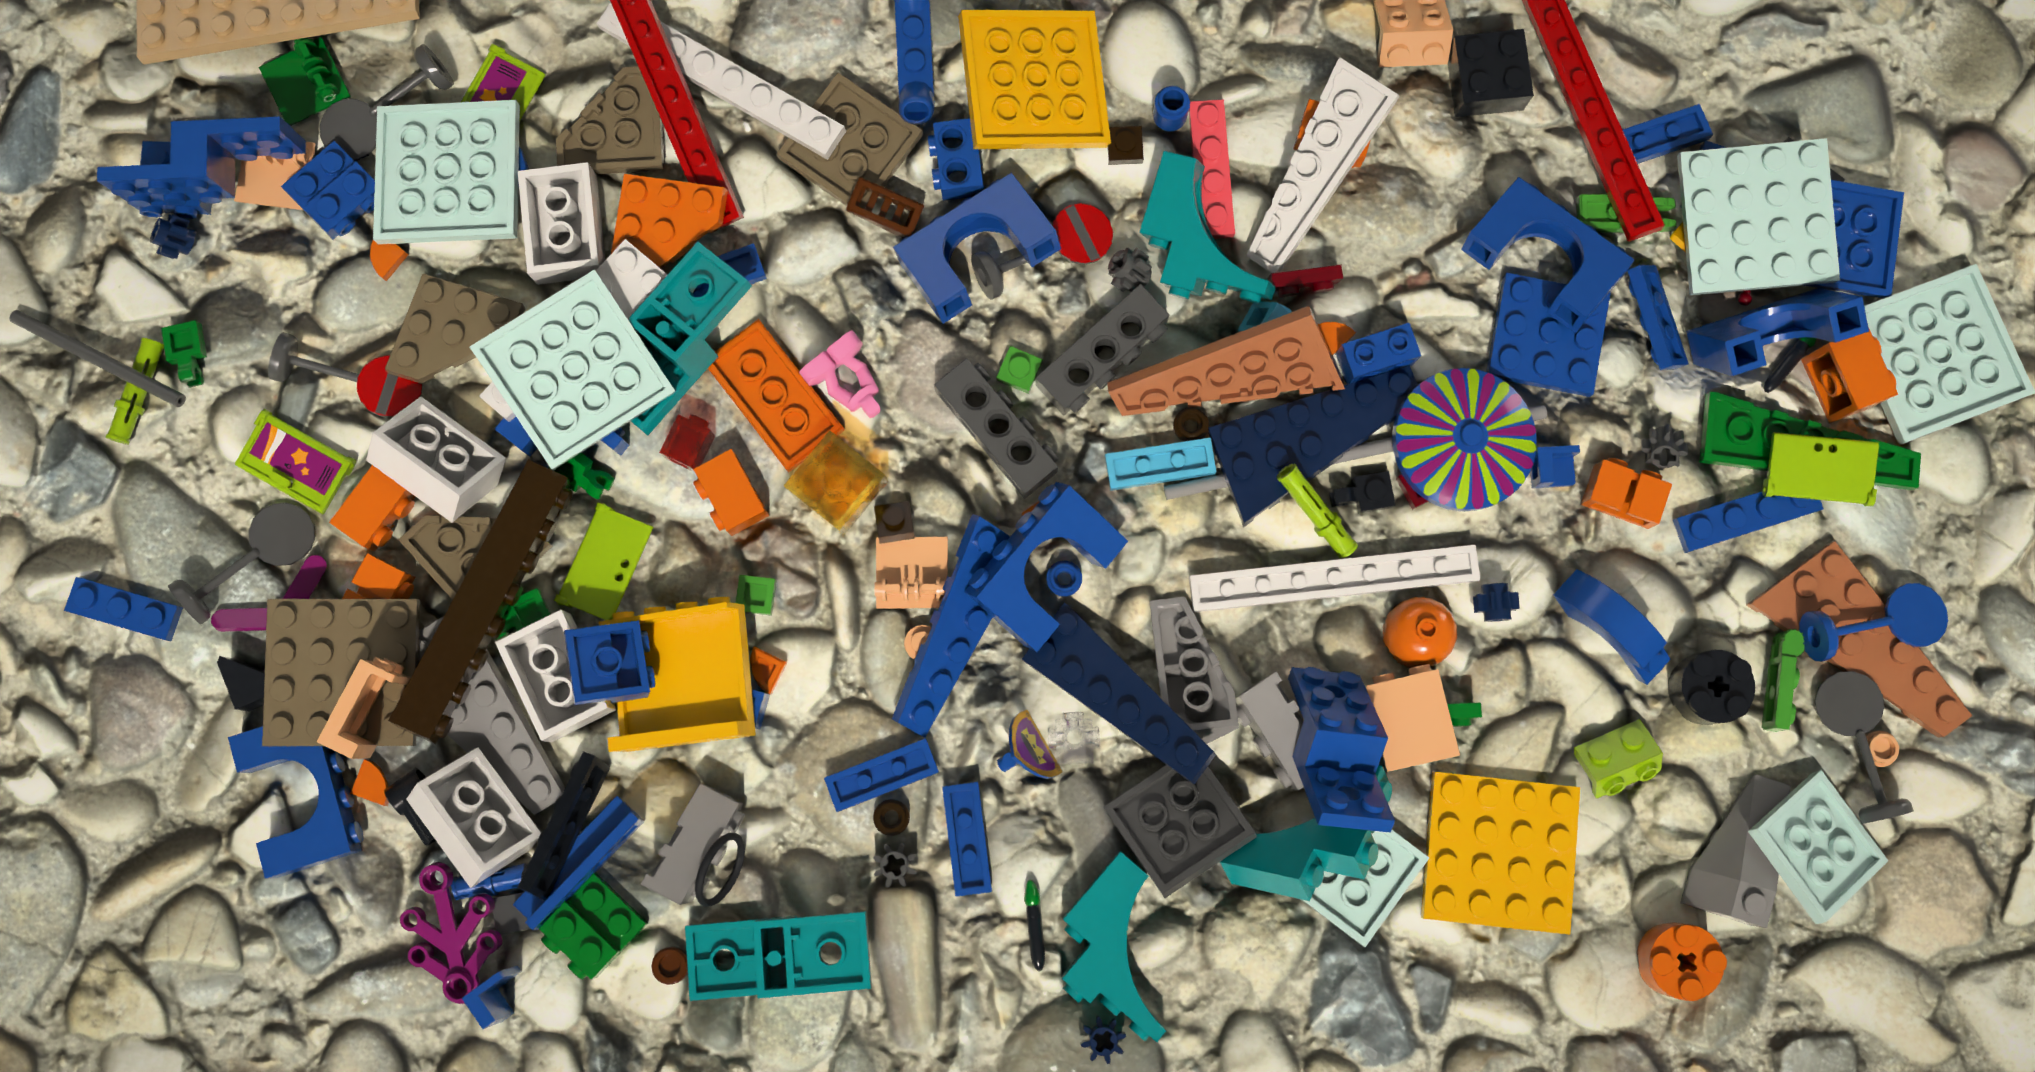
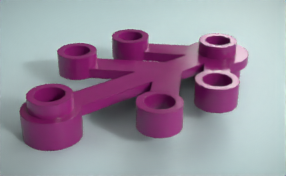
(450, 938)

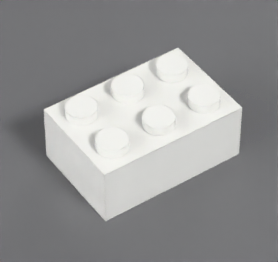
(561, 222)
(435, 459)
(541, 675)
(473, 817)

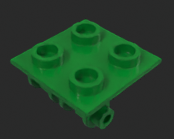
(304, 80)

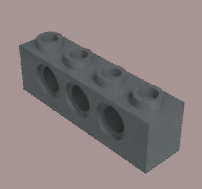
(1136, 308)
(1024, 475)

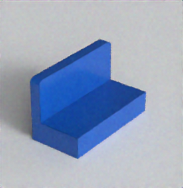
(487, 1001)

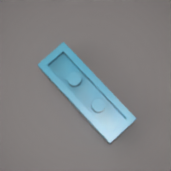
(1160, 464)

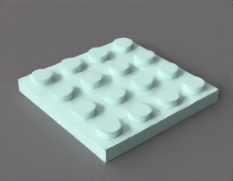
(446, 172)
(1758, 217)
(1945, 354)
(572, 369)

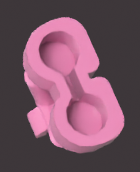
(823, 369)

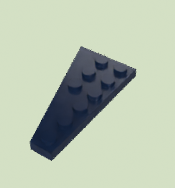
(1303, 433)

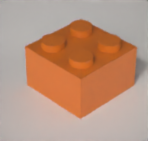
(1849, 376)

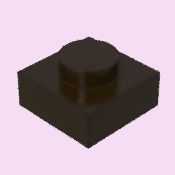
(1125, 145)
(894, 522)

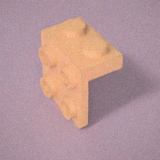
(1413, 32)

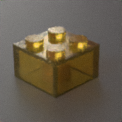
(836, 483)

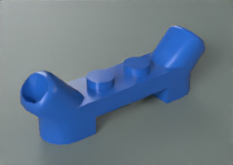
(914, 60)

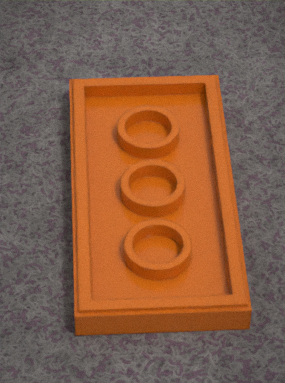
(773, 395)

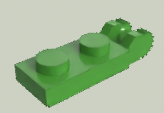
(1599, 213)
(1782, 680)

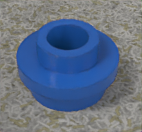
(1064, 567)

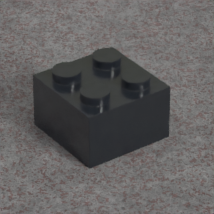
(1489, 73)

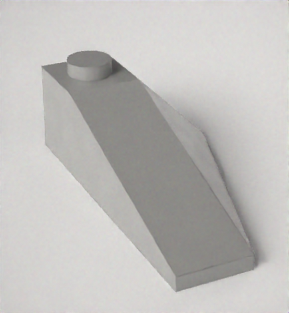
(1190, 671)
(1733, 872)

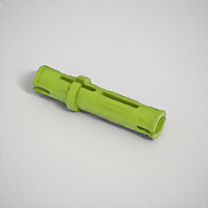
(120, 431)
(1325, 522)

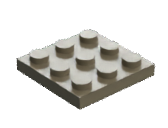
(870, 149)

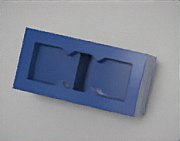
(959, 159)
(1378, 353)

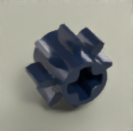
(173, 236)
(1496, 602)
(1105, 1050)

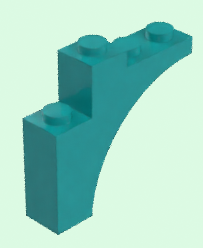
(1178, 220)
(1295, 858)
(1103, 965)

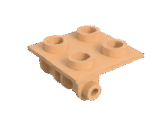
(262, 179)
(911, 573)

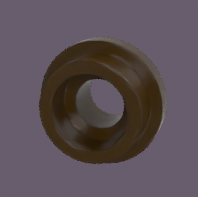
(1191, 414)
(879, 817)

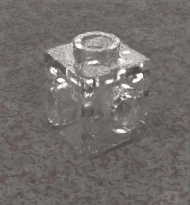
(1066, 752)

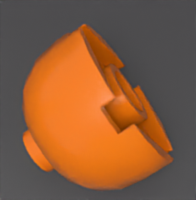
(1420, 632)

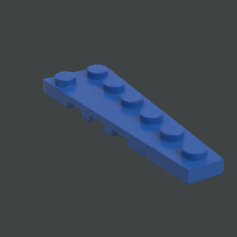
(953, 635)

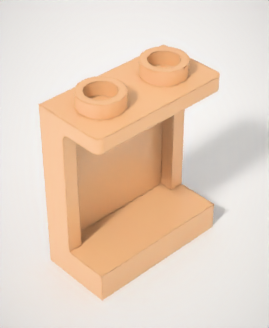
(355, 704)
(1414, 718)

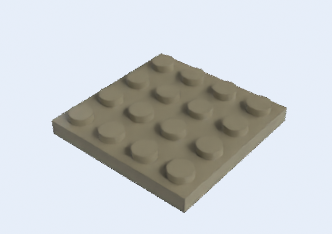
(315, 652)

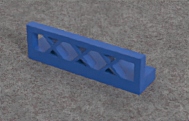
(586, 857)

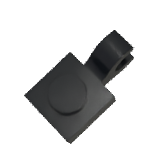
(1369, 493)

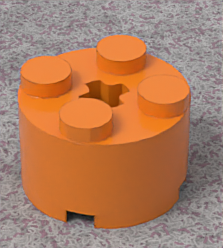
(1701, 959)

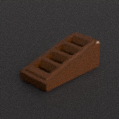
(890, 197)

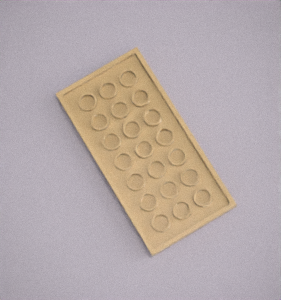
(204, 27)

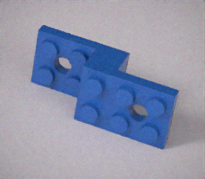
(203, 160)
(1340, 750)

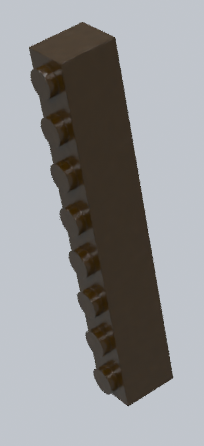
(481, 603)

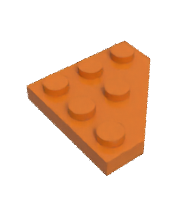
(666, 216)

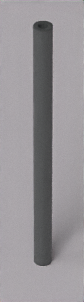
(97, 358)

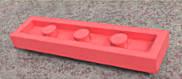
(1211, 149)

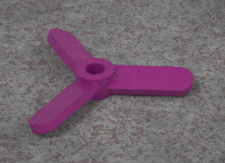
(256, 618)

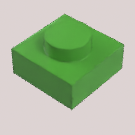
(1019, 369)
(756, 594)

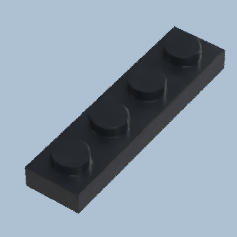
(564, 826)

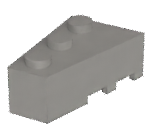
(1275, 725)
(700, 825)

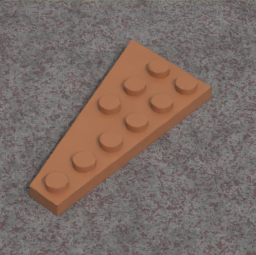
(1239, 368)
(1901, 672)

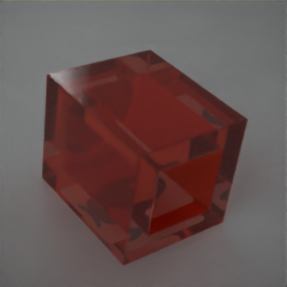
(688, 442)

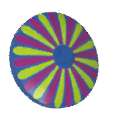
(1464, 439)

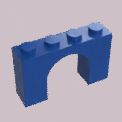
(999, 209)
(1529, 213)
(1738, 341)
(1001, 584)
(330, 830)

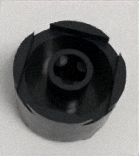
(1732, 684)

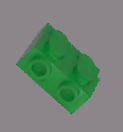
(592, 928)

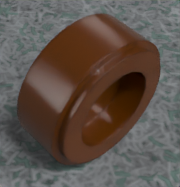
(670, 965)

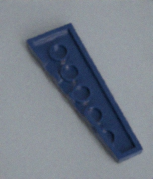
(1106, 685)

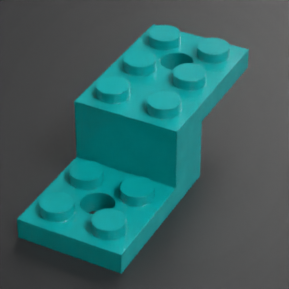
(677, 323)
(778, 956)

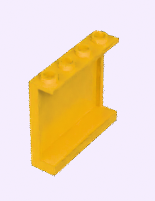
(698, 674)

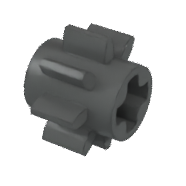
(1129, 269)
(1664, 447)
(886, 860)

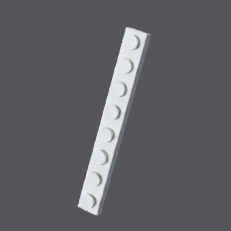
(744, 90)
(1334, 578)

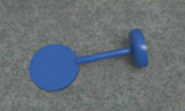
(1911, 612)

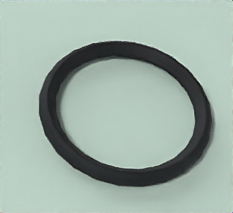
(706, 862)

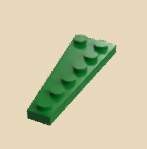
(1741, 436)

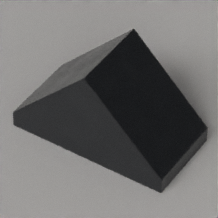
(243, 683)

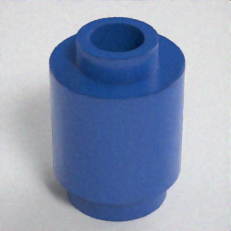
(1171, 108)

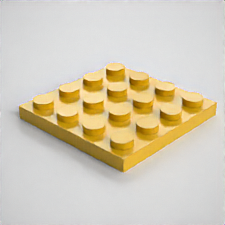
(1034, 79)
(1500, 853)

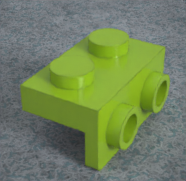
(1620, 758)

